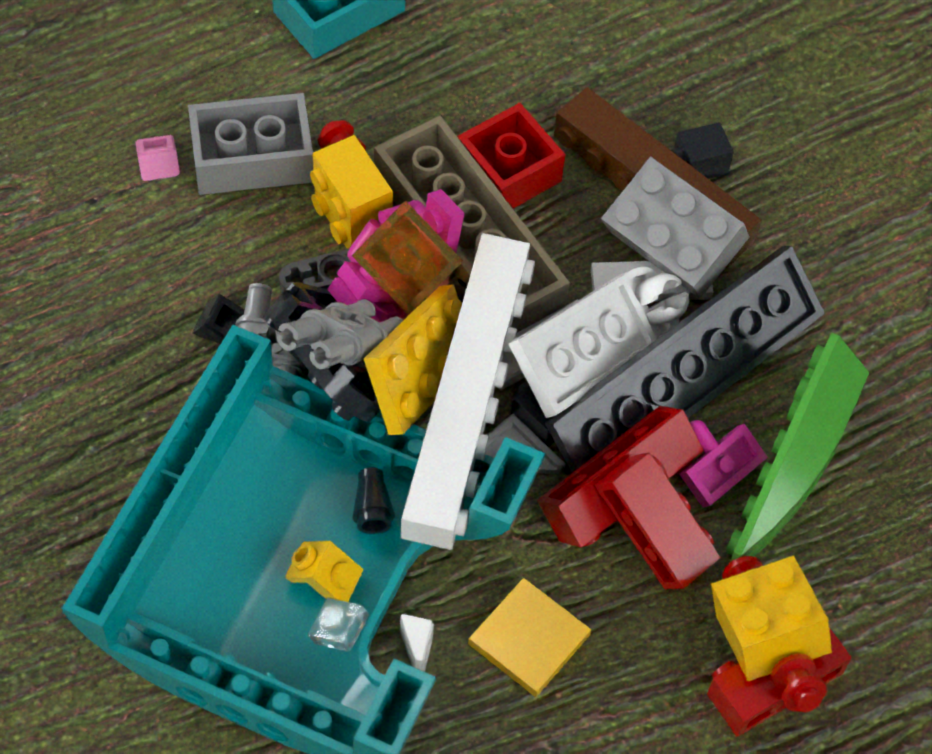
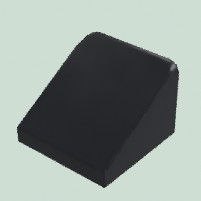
(217, 319)

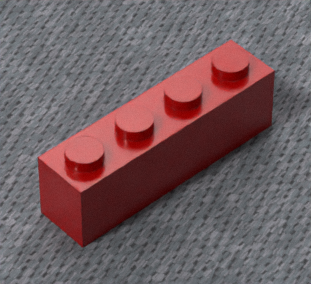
(576, 506)

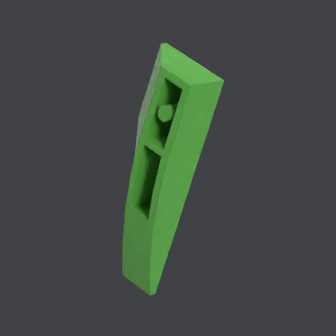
(805, 450)

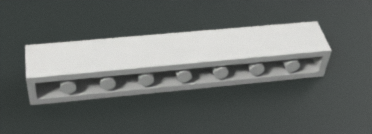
(466, 393)

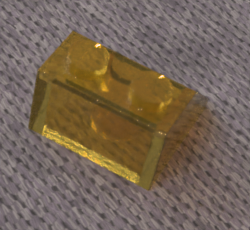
(407, 258)

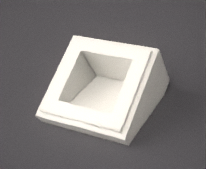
(417, 639)

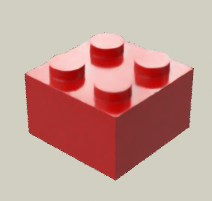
(515, 154)

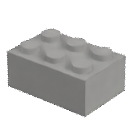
(251, 143)
(675, 227)

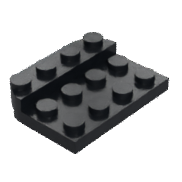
(345, 384)

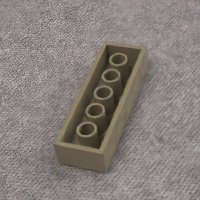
(435, 159)

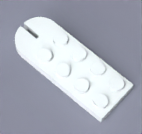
(596, 336)

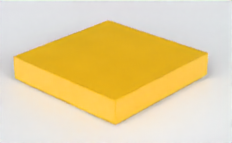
(529, 637)

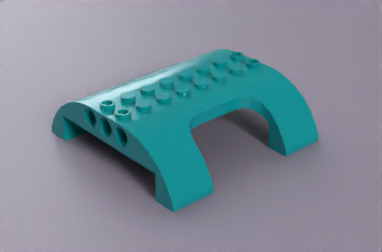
(202, 548)

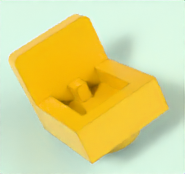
(324, 569)

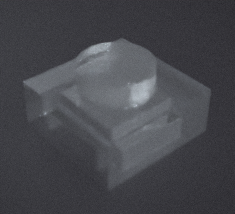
(338, 624)

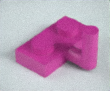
(439, 213)
(357, 278)
(722, 462)

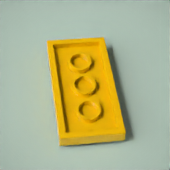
(412, 359)

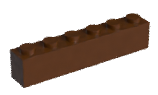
(621, 148)

